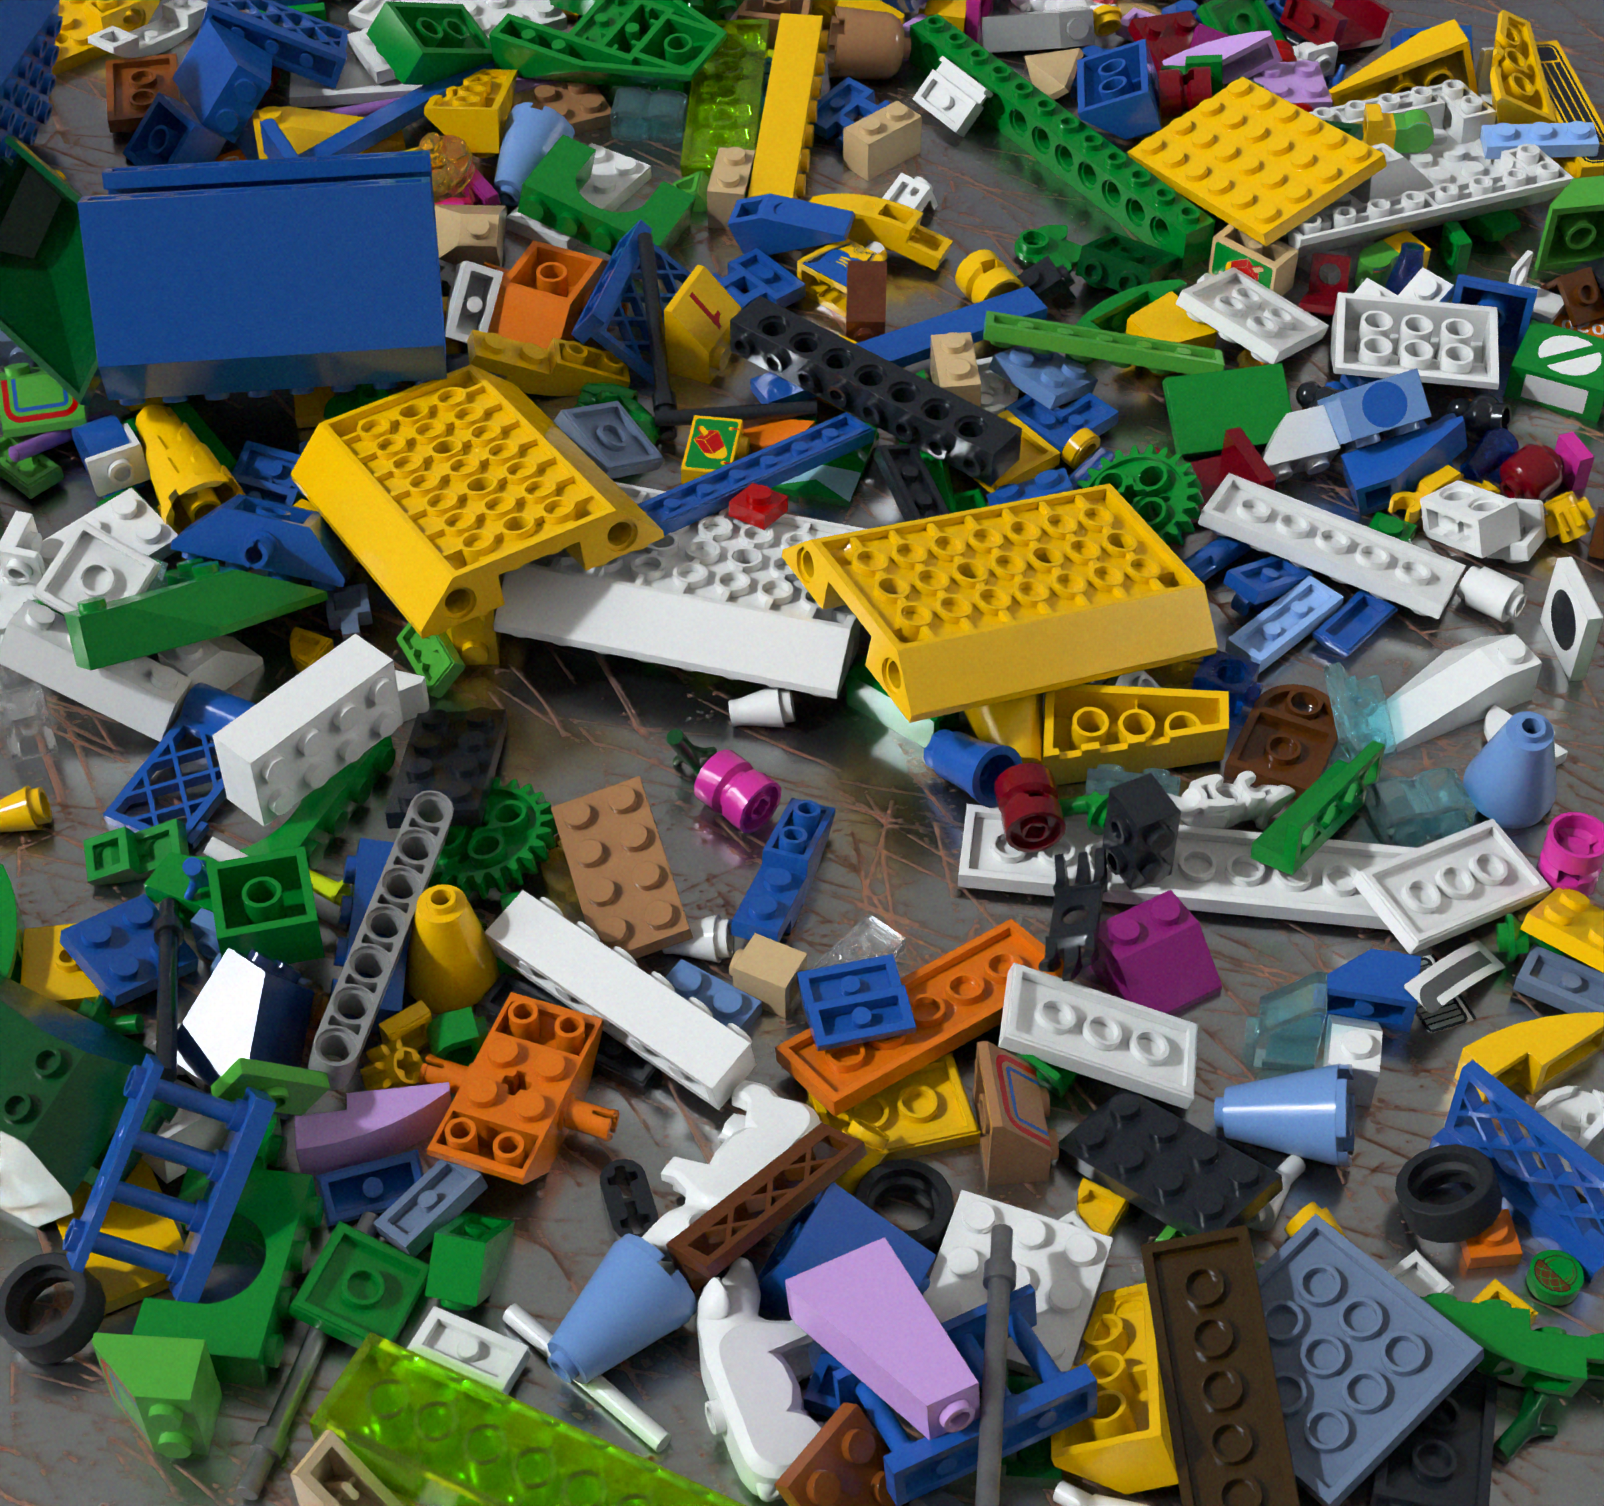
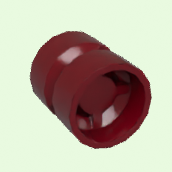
(1183, 91)
(1029, 807)

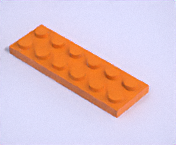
(951, 1005)

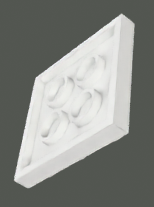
(1251, 316)
(1051, 1255)

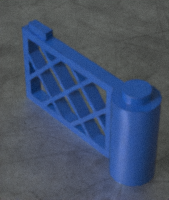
(203, 714)

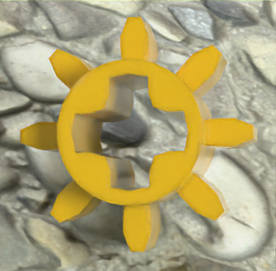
(1568, 516)
(391, 1066)

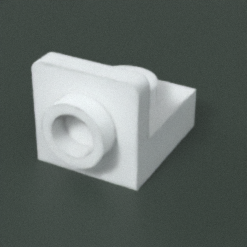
(1324, 54)
(912, 192)
(21, 550)

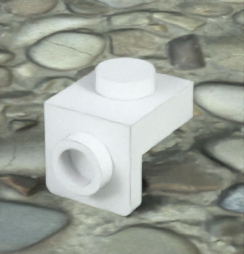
(1531, 532)

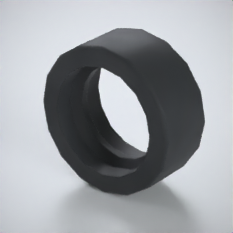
(915, 1178)
(1458, 1219)
(72, 1331)

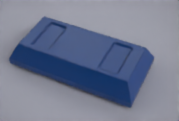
(1353, 623)

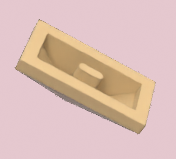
(1054, 71)

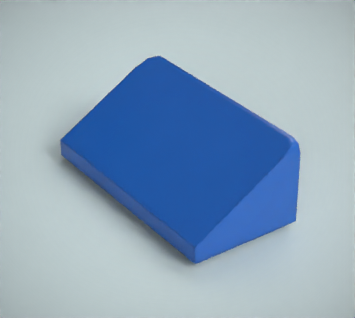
(367, 1186)

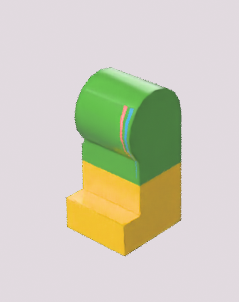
(1401, 132)
(1379, 259)

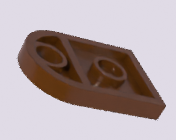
(1284, 742)

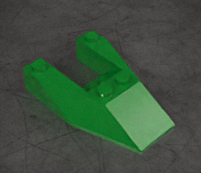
(611, 44)
(194, 607)

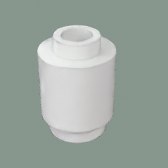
(1492, 593)

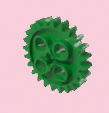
(1156, 486)
(507, 843)

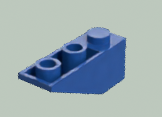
(786, 224)
(1400, 463)

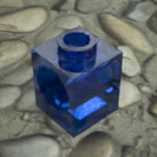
(1231, 674)

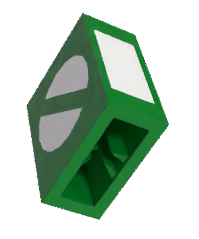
(1559, 371)

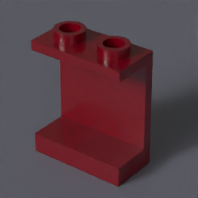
(1347, 23)
(1237, 458)

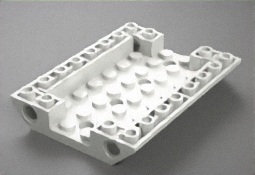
(1454, 164)
(694, 604)

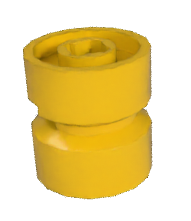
(985, 276)

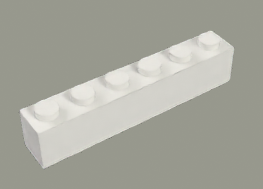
(635, 1006)

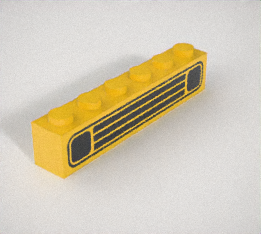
(1569, 105)

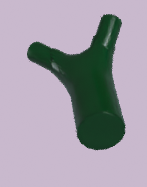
(686, 751)
(1524, 1426)

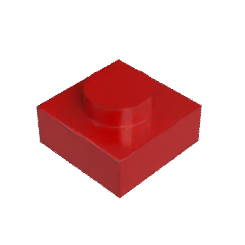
(758, 506)

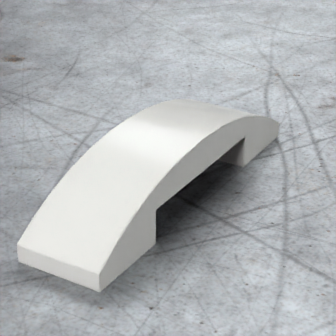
(178, 23)

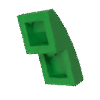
(132, 856)

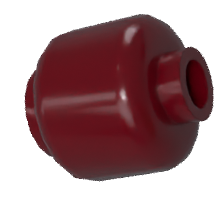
(1531, 473)

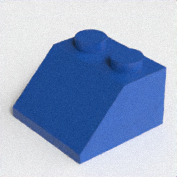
(172, 136)
(1513, 304)

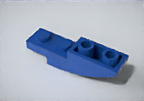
(786, 871)

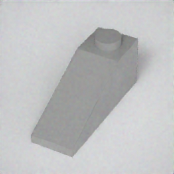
(1038, 30)

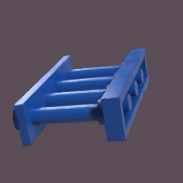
(204, 1218)
(1028, 1417)

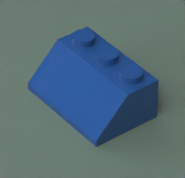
(1120, 91)

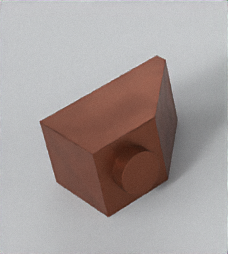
(866, 299)

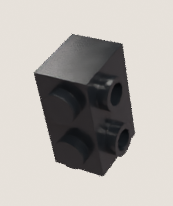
(1140, 831)

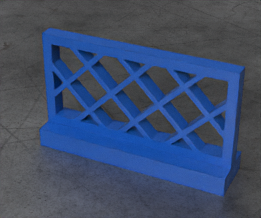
(289, 45)
(610, 293)
(1536, 1198)

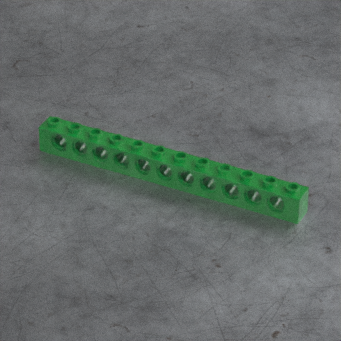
(1070, 146)

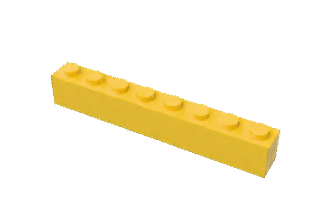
(790, 107)

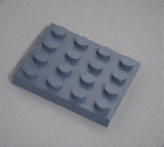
(1352, 1358)

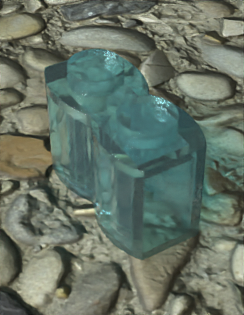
(649, 115)
(1419, 807)

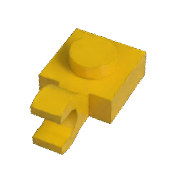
(1427, 485)

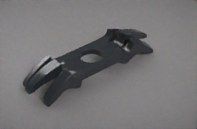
(1068, 898)

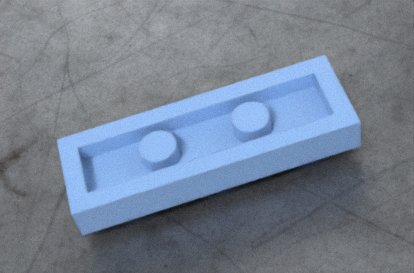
(1554, 139)
(1285, 623)

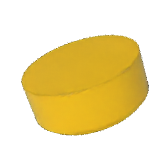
(1080, 447)

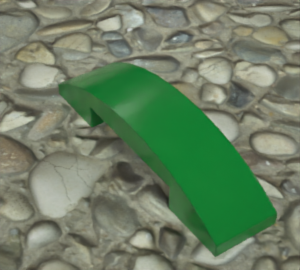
(1115, 311)

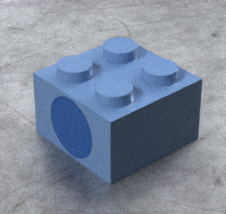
(1383, 406)

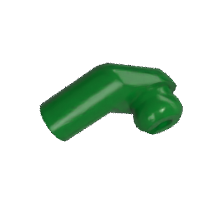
(591, 390)

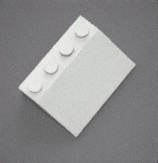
(1397, 335)

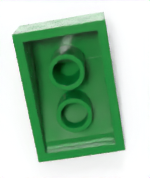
(428, 40)

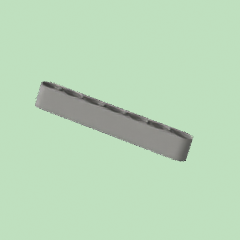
(376, 954)

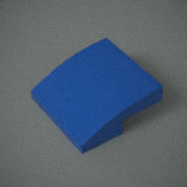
(266, 474)
(855, 1002)

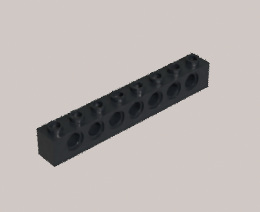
(876, 390)

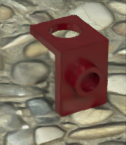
(1322, 297)

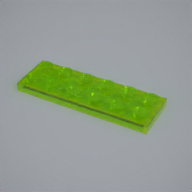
(727, 96)

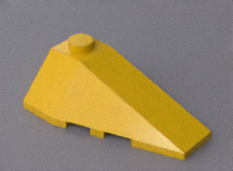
(1422, 60)
(1517, 74)
(476, 110)
(310, 127)
(1130, 1435)

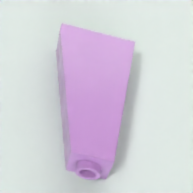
(887, 1336)

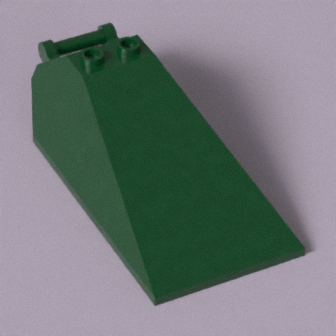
(44, 273)
(59, 1103)

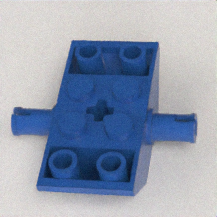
(270, 538)

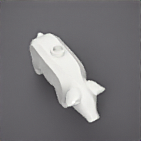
(747, 1147)
(753, 1379)

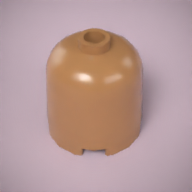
(866, 44)

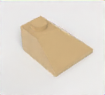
(471, 233)

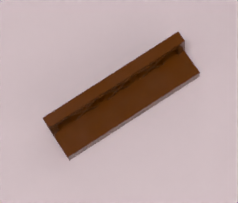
(763, 1203)

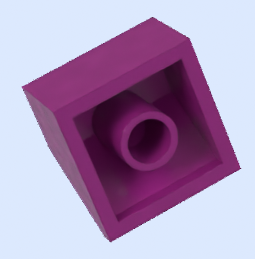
(1156, 956)

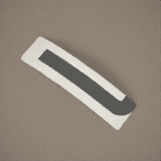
(1453, 975)

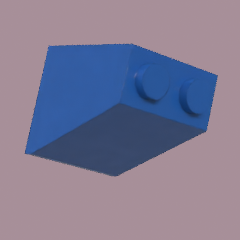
(223, 79)
(826, 1230)

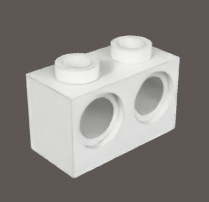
(1470, 518)

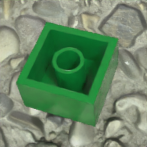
(266, 906)

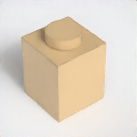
(769, 973)

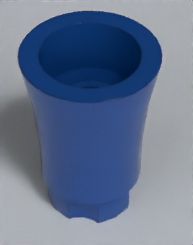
(969, 763)

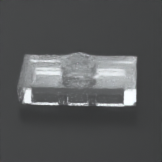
(866, 940)

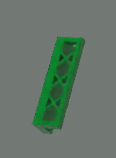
(1319, 811)

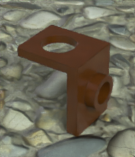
(1579, 296)

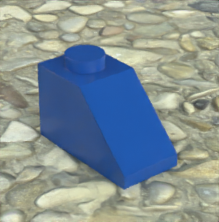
(1374, 989)

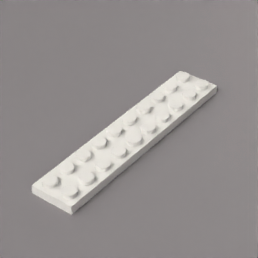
(1208, 872)

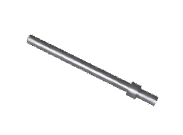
(999, 1281)
(271, 1439)

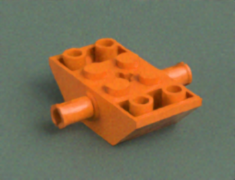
(545, 294)
(521, 1092)

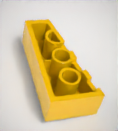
(1131, 728)

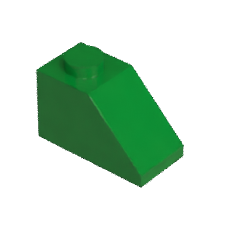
(467, 1259)

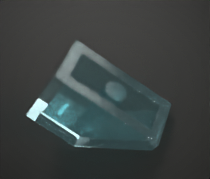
(1289, 1025)

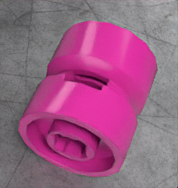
(737, 791)
(1573, 853)

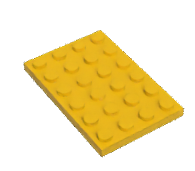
(1257, 160)

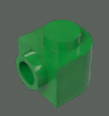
(457, 1035)

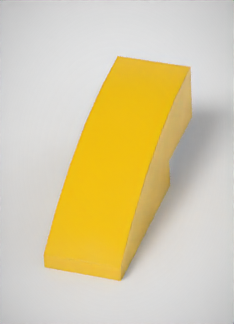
(1536, 1049)

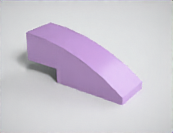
(1241, 54)
(371, 1127)

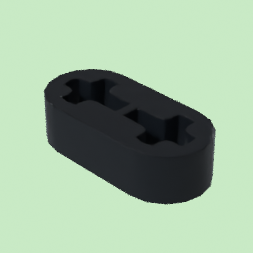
(639, 1204)

